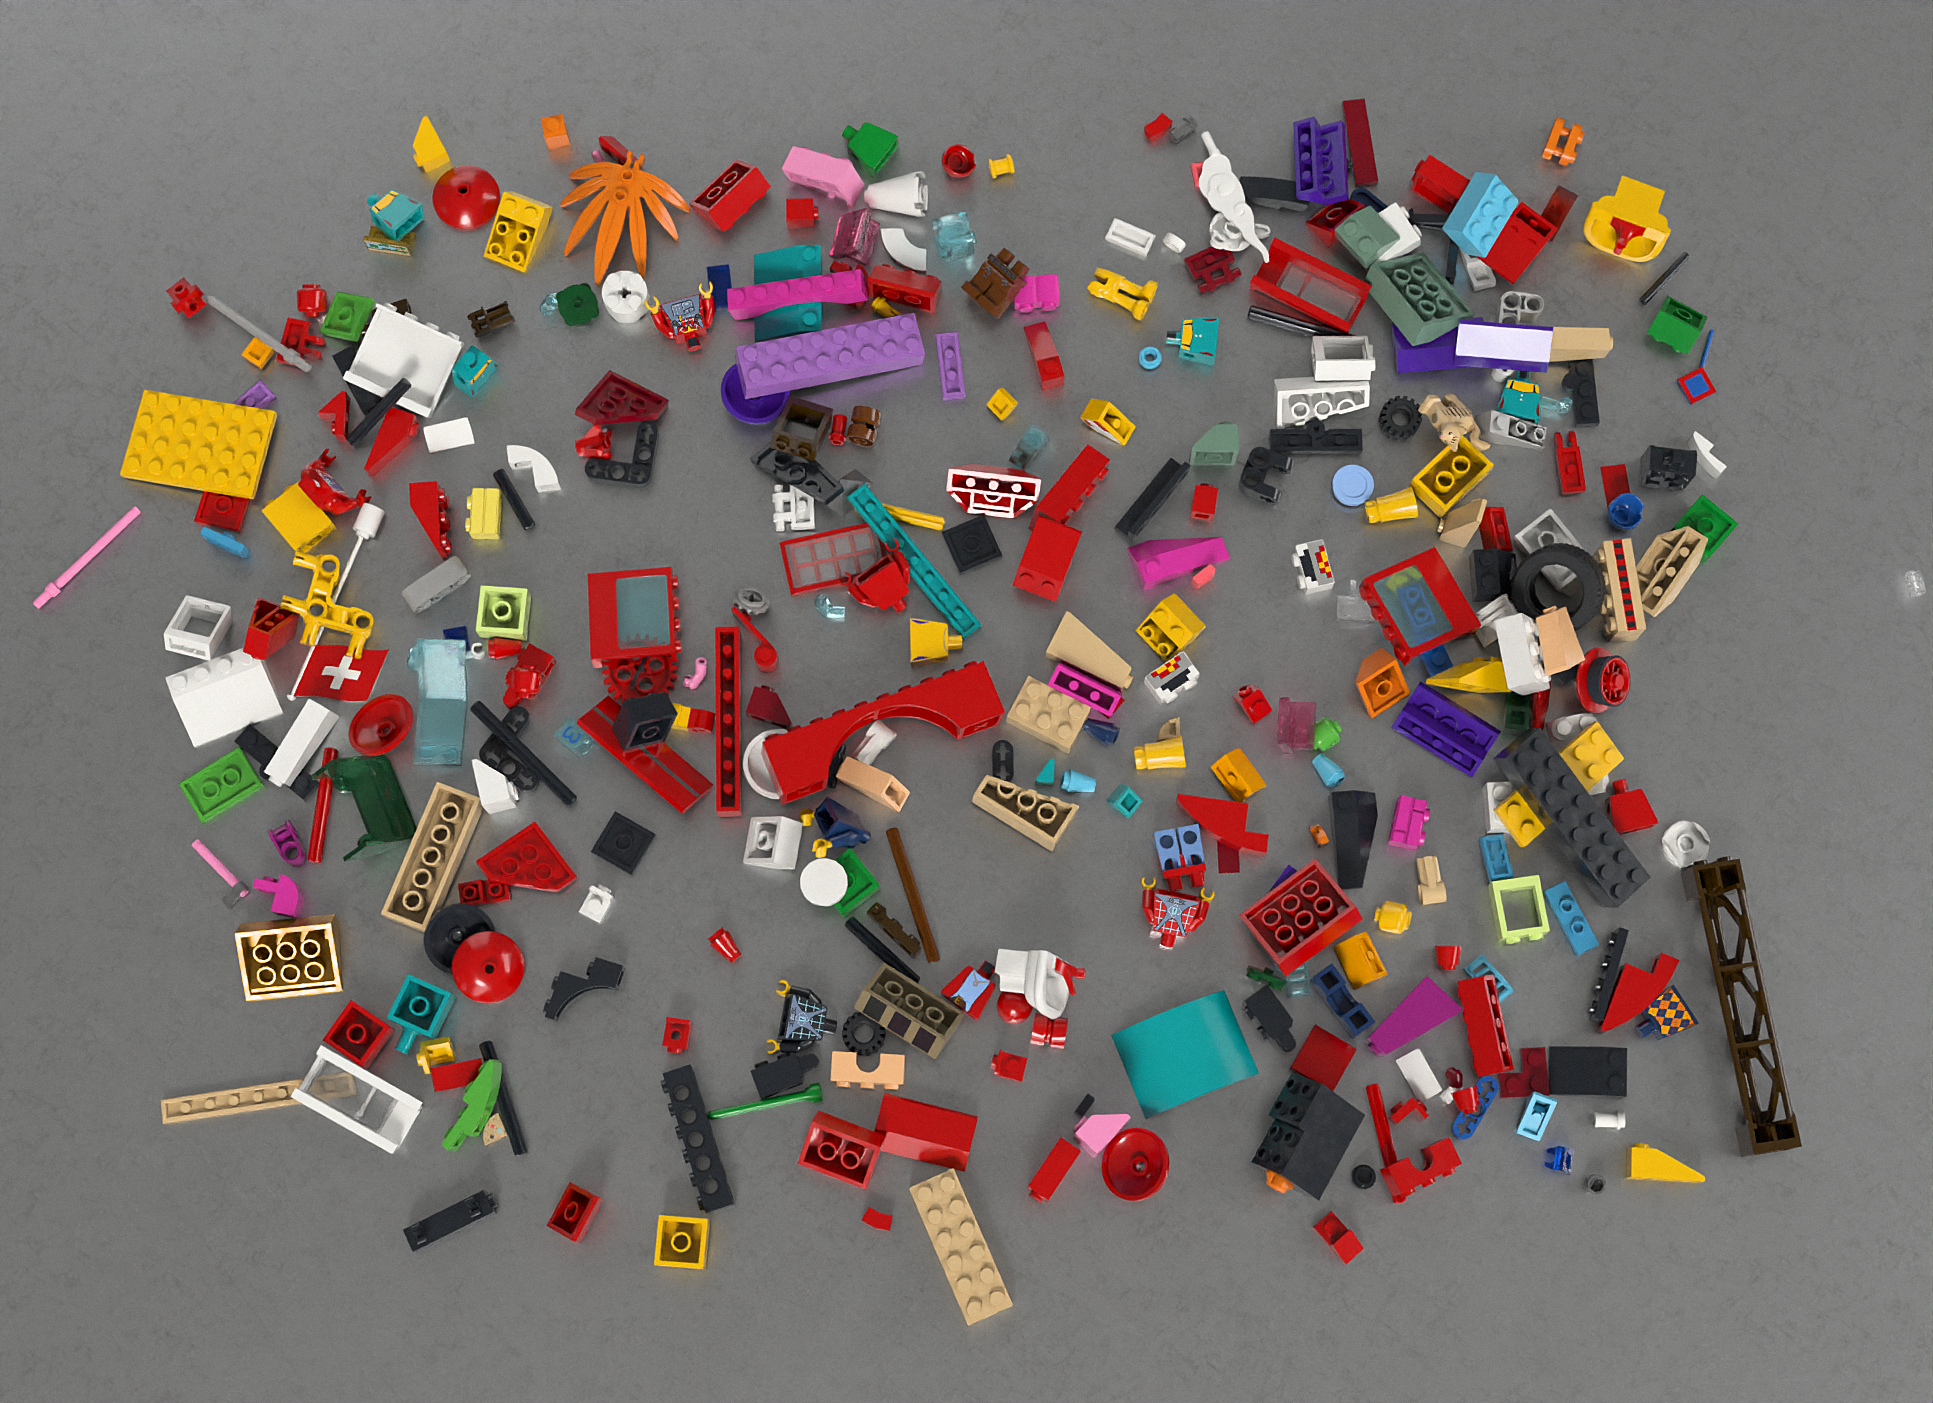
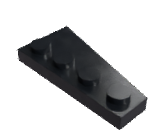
(800, 473)

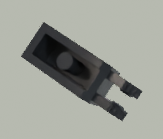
(1270, 1017)
(782, 1074)

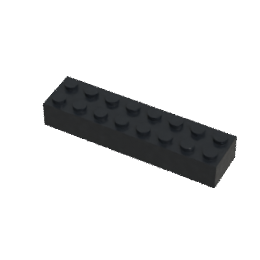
(1572, 817)

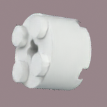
(621, 285)

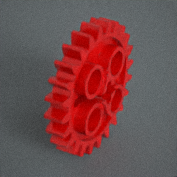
(658, 679)

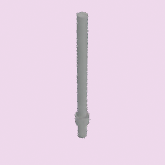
(289, 355)

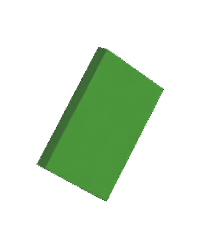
(221, 785)

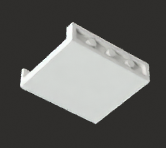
(406, 349)

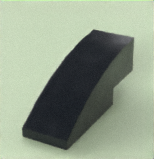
(1272, 192)

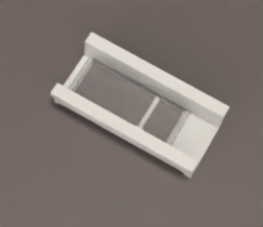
(358, 1100)

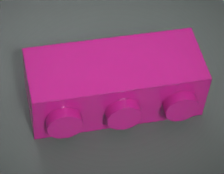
(1085, 689)

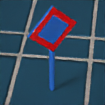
(1697, 383)

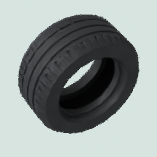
(1568, 556)

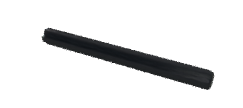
(523, 753)

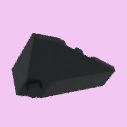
(1353, 827)

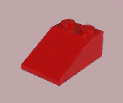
(1047, 558)

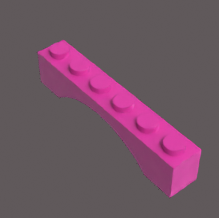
(835, 287)

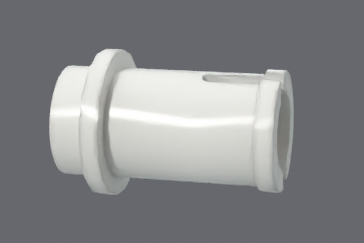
(1609, 1120)

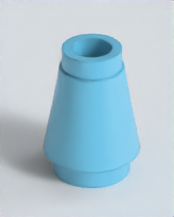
(1329, 771)
(1077, 782)

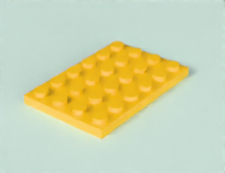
(198, 444)

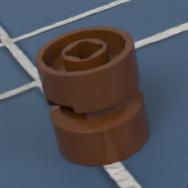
(864, 426)

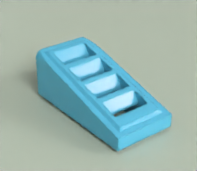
(1501, 982)

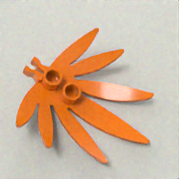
(623, 191)

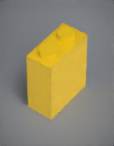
(298, 519)

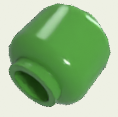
(1326, 733)

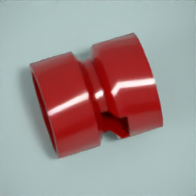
(1049, 1031)

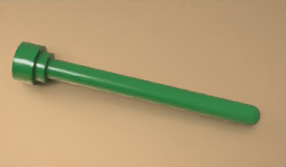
(810, 1093)

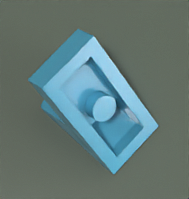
(1536, 1115)

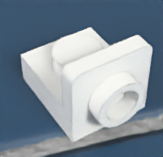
(597, 903)

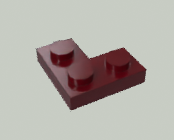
(1532, 1078)

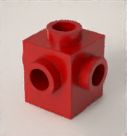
(186, 297)

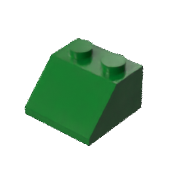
(1677, 325)

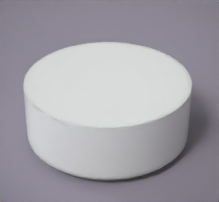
(1174, 242)

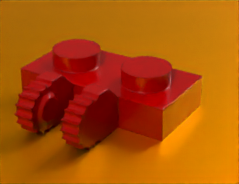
(296, 337)

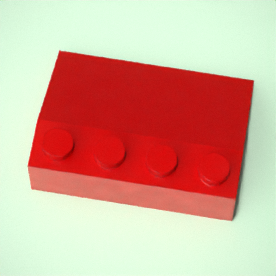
(1301, 917)

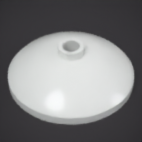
(755, 767)

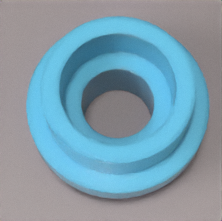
(1150, 351)

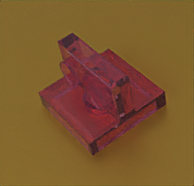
(855, 237)
(1296, 725)

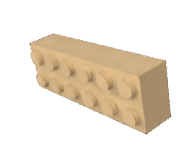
(433, 857)
(960, 1247)

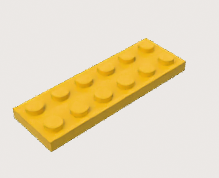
(1590, 758)

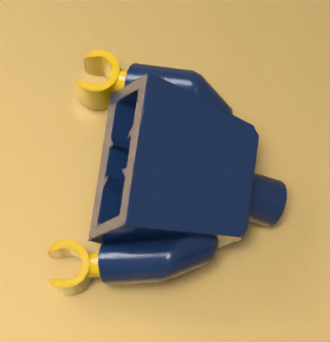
(837, 825)

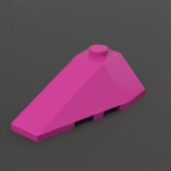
(1173, 558)

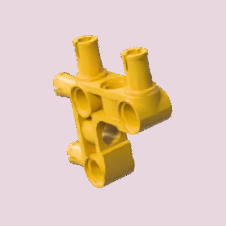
(333, 615)

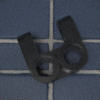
(1258, 472)

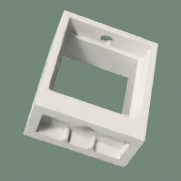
(1327, 356)
(194, 644)

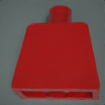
(1628, 809)

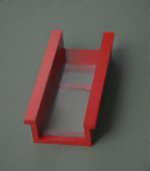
(1311, 286)

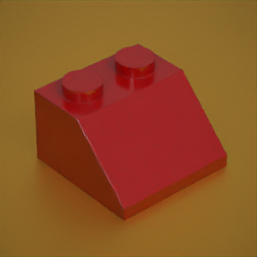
(574, 1212)

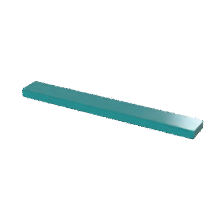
(920, 568)

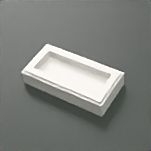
(1130, 237)

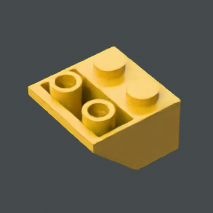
(1170, 627)

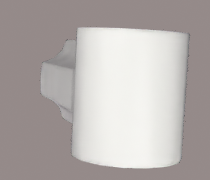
(876, 740)

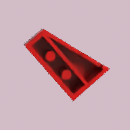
(269, 629)

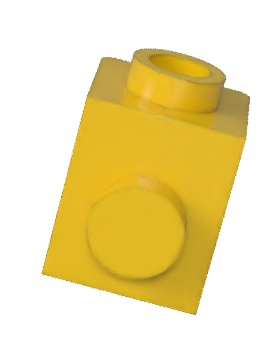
(435, 1052)

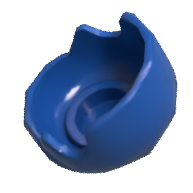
(1625, 511)

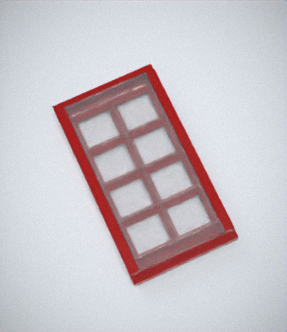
(822, 558)

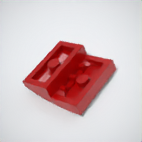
(1323, 1057)

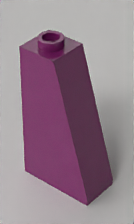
(1418, 1013)

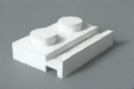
(1495, 610)

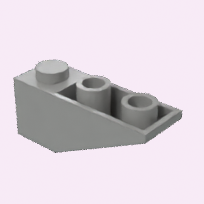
(1509, 430)

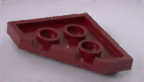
(620, 401)

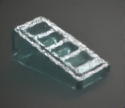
(1299, 991)

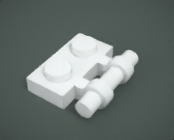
(802, 509)

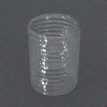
(1915, 583)

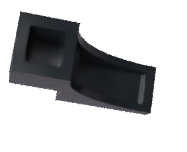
(567, 987)

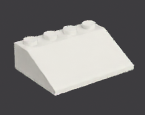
(224, 696)

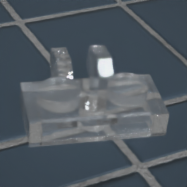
(1353, 607)

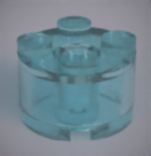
(953, 236)

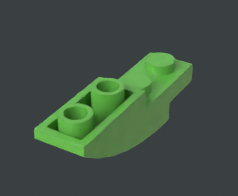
(481, 1098)

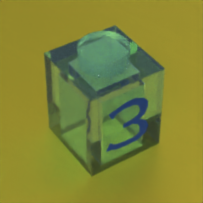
(574, 737)

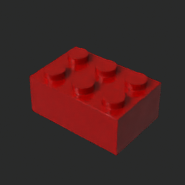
(841, 1149)

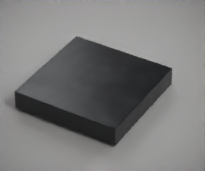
(972, 544)
(623, 843)

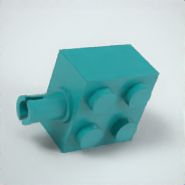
(420, 1010)

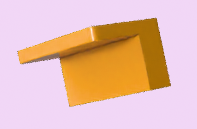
(1238, 775)
(1360, 960)

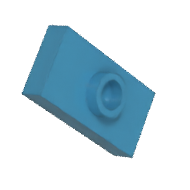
(225, 541)
(1496, 857)

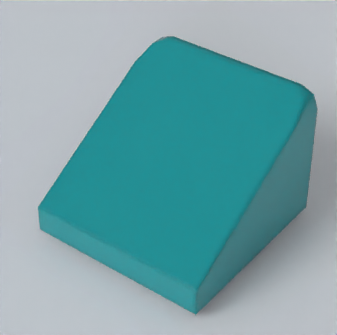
(1046, 777)
(1124, 800)

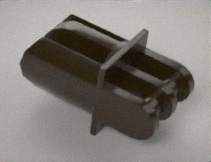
(495, 317)

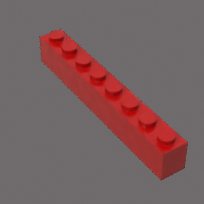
(728, 722)

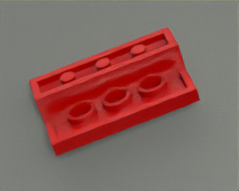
(926, 1131)

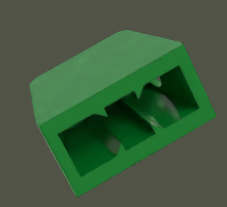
(870, 146)

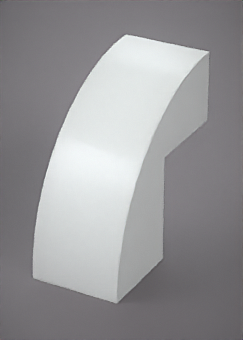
(544, 474)

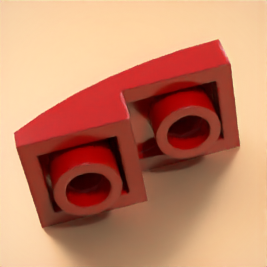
(483, 892)
(455, 1074)

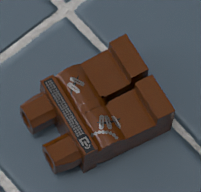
(997, 283)

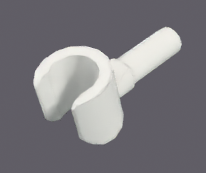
(471, 654)

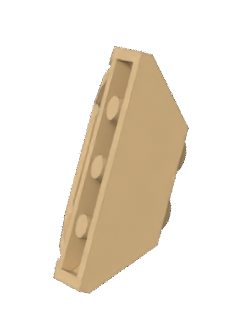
(1668, 567)

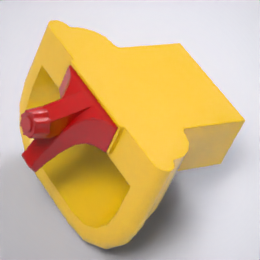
(1628, 222)

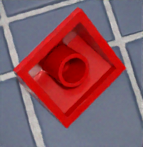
(1330, 217)

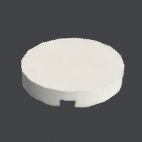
(1685, 843)
(823, 882)

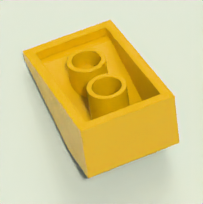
(1474, 676)

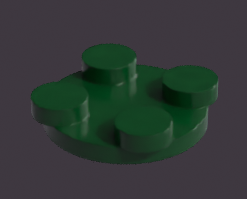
(577, 304)
(1267, 974)

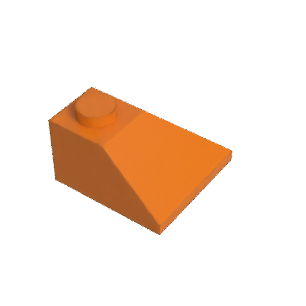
(1380, 682)

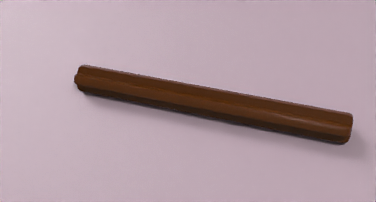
(913, 895)

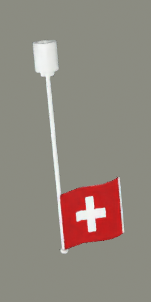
(327, 668)

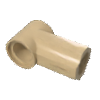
(1431, 888)

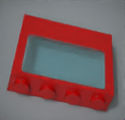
(1418, 605)
(633, 614)

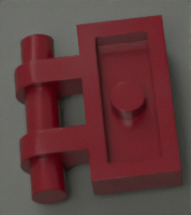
(1208, 261)

